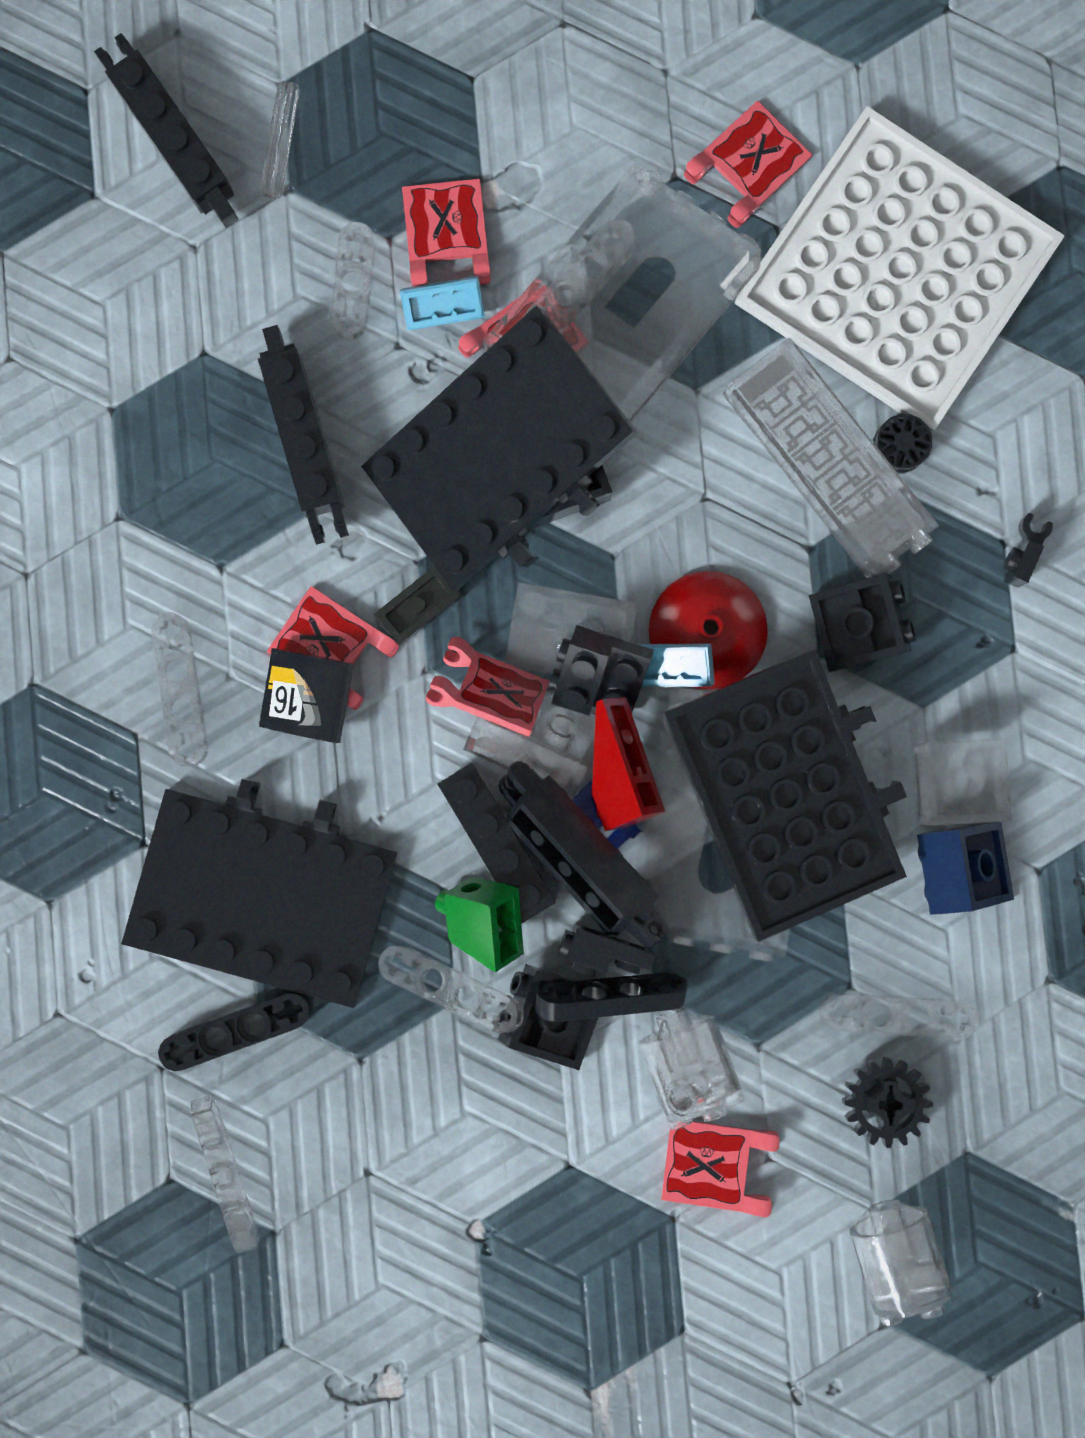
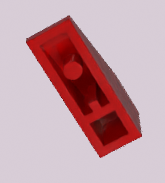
(621, 772)

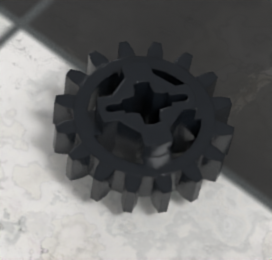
(904, 1102)

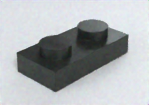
(417, 606)

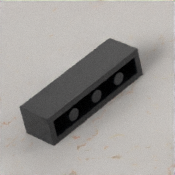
(495, 839)

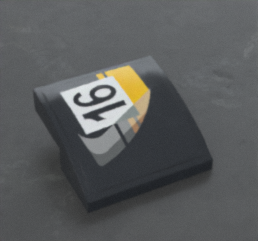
(306, 695)

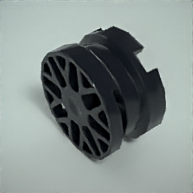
(904, 442)

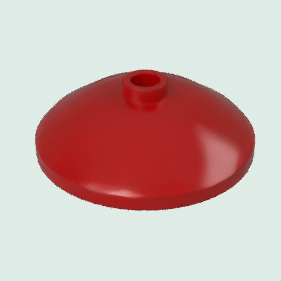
(729, 603)

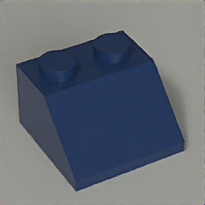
(965, 868)

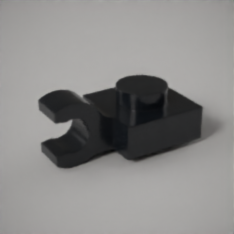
(1023, 560)

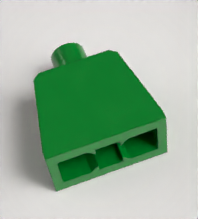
(484, 920)

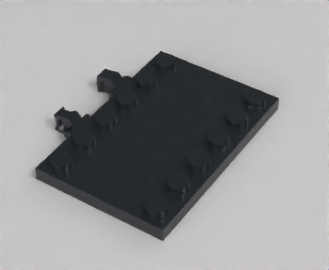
(500, 451)
(787, 793)
(260, 895)

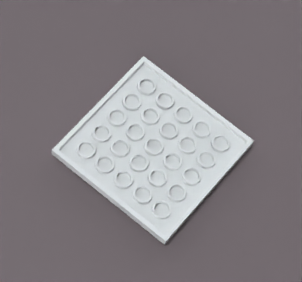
(899, 269)

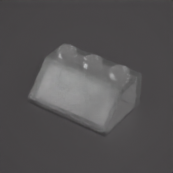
(548, 615)
(557, 746)

